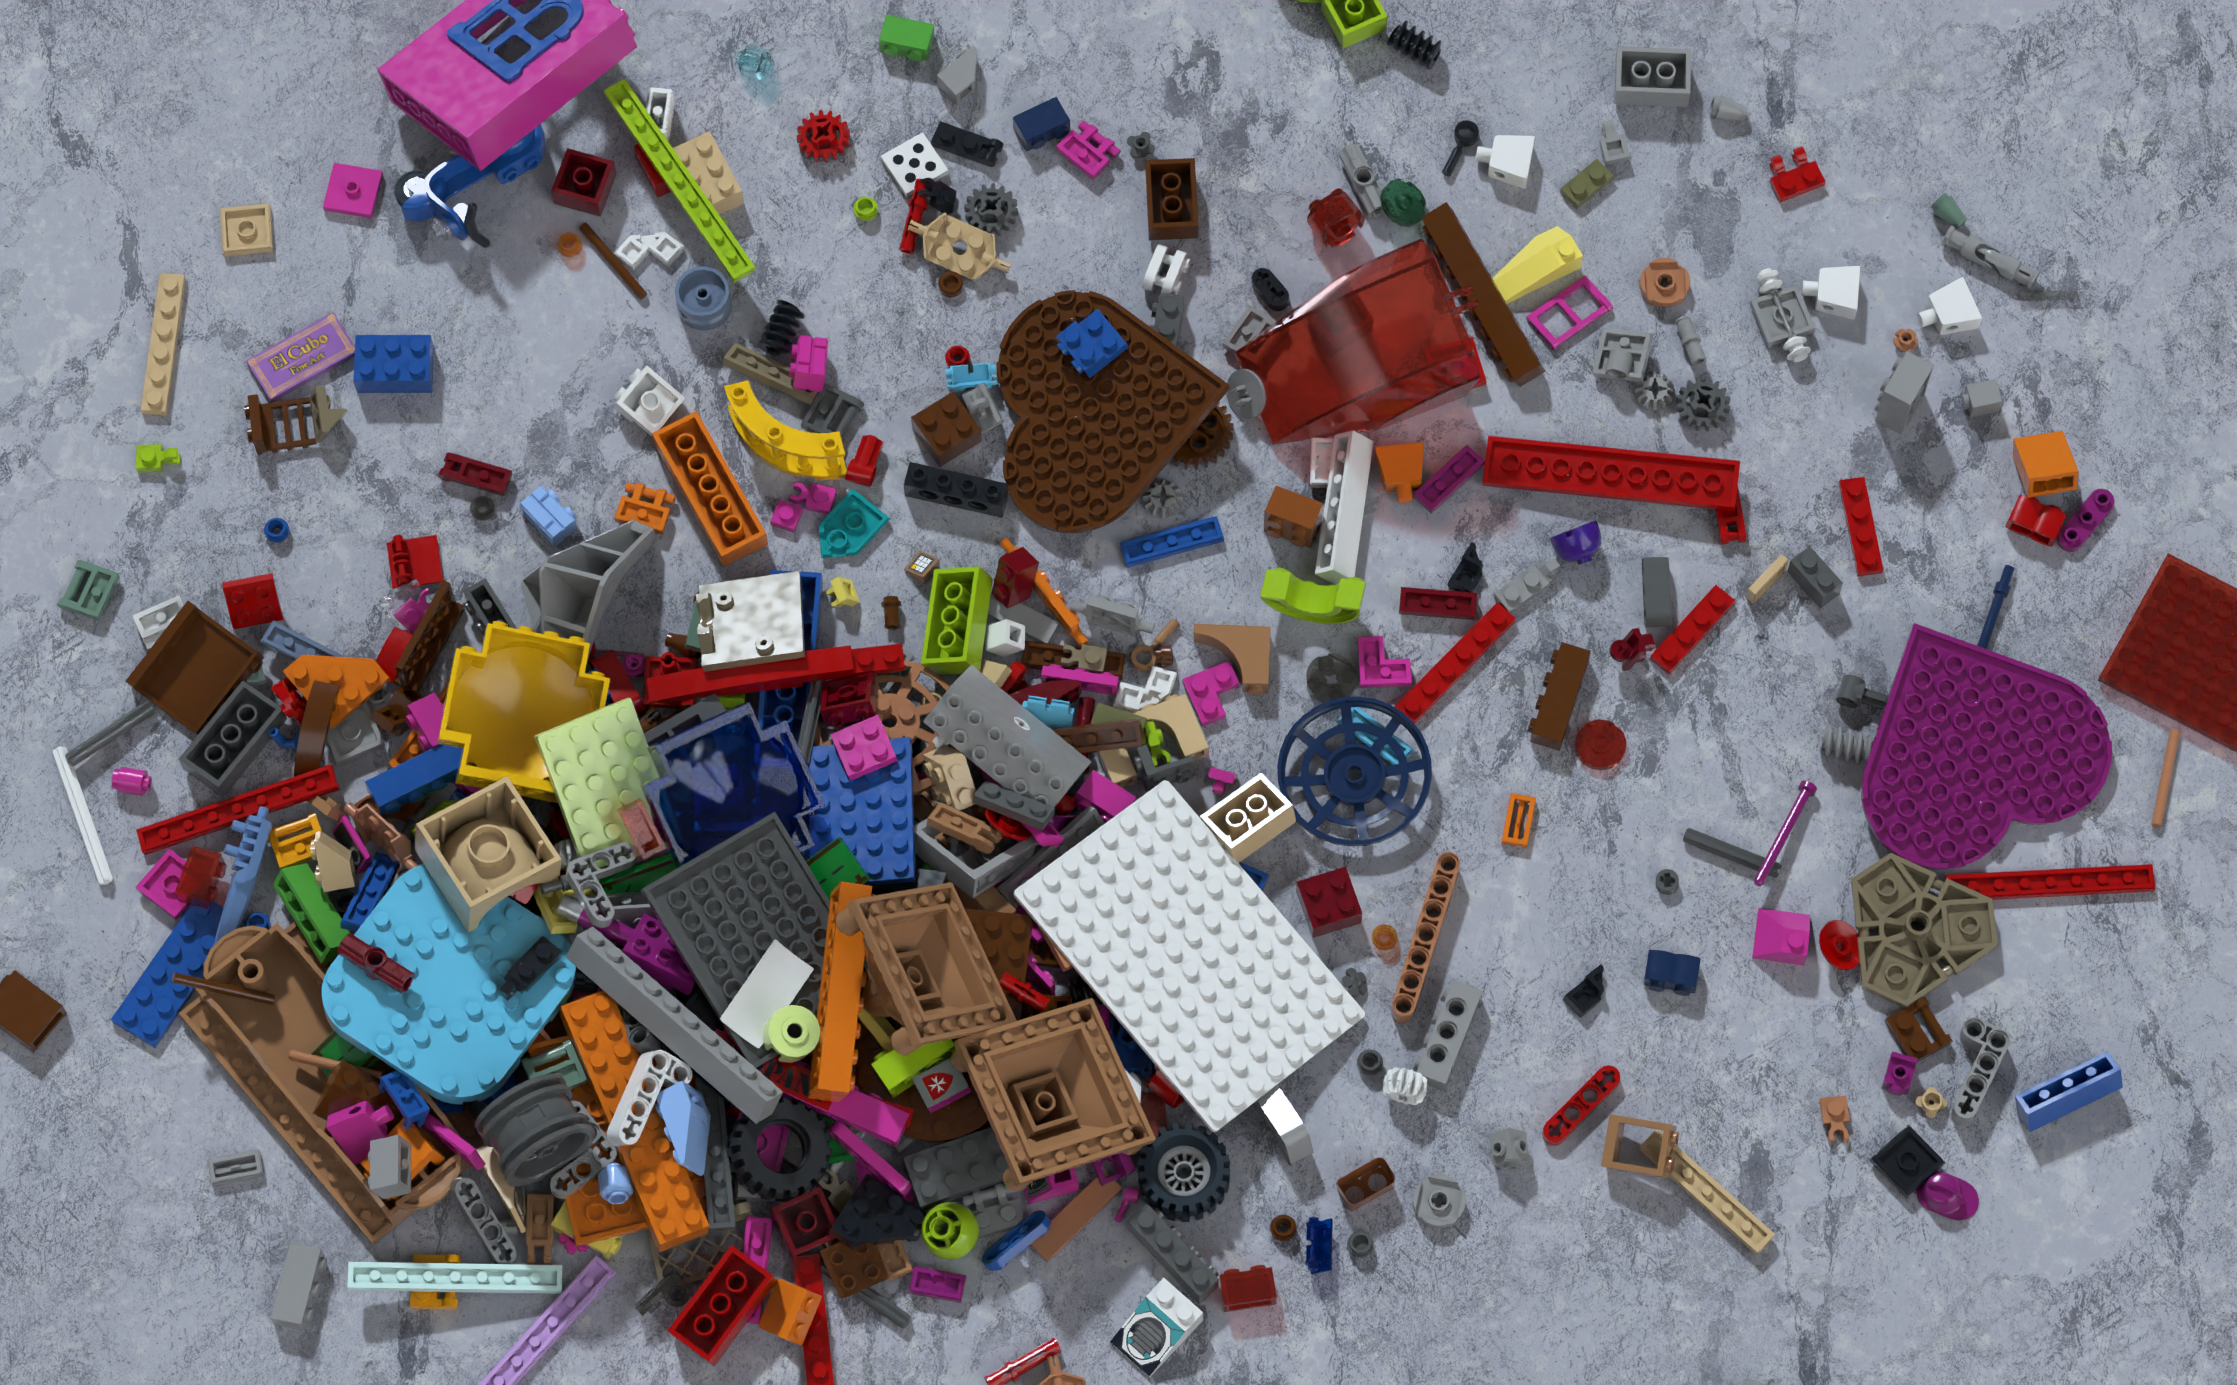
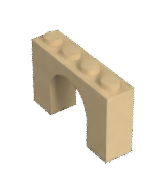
(1171, 716)

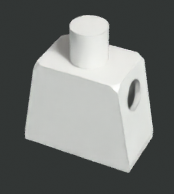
(1508, 158)
(1835, 290)
(1951, 309)

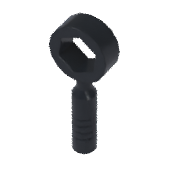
(1457, 151)

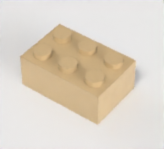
(711, 172)
(1250, 817)

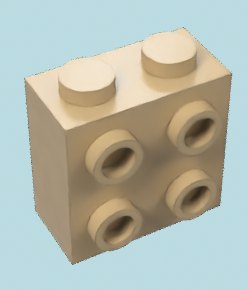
(949, 777)

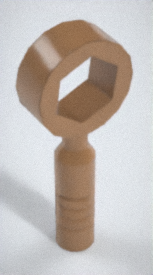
(1159, 639)

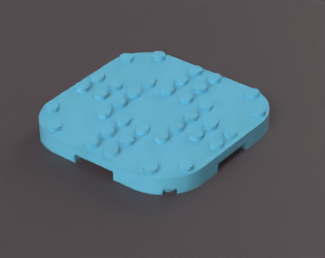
(452, 1023)

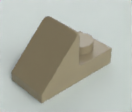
(323, 417)

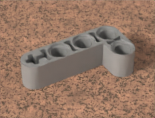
(1977, 1075)
(1286, 1125)

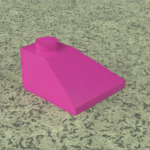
(1781, 936)

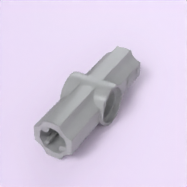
(1358, 168)

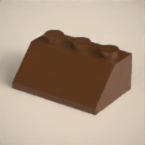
(351, 1086)

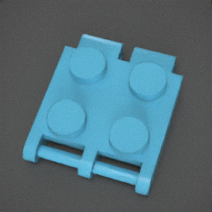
(1054, 715)

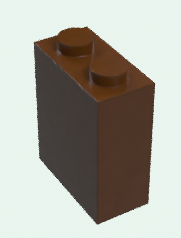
(27, 1011)

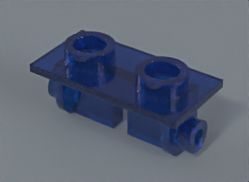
(1320, 1251)

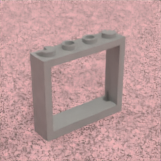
(971, 881)

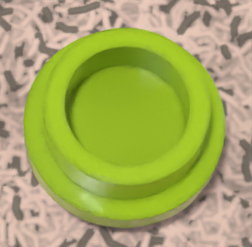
(865, 208)

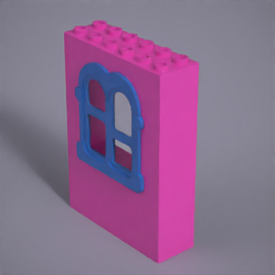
(482, 101)

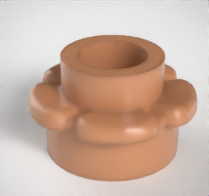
(1902, 345)

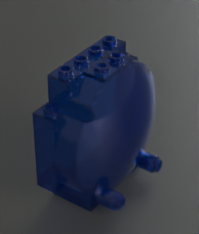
(726, 779)

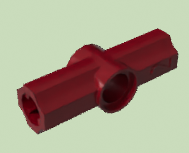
(364, 955)

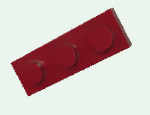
(1438, 603)

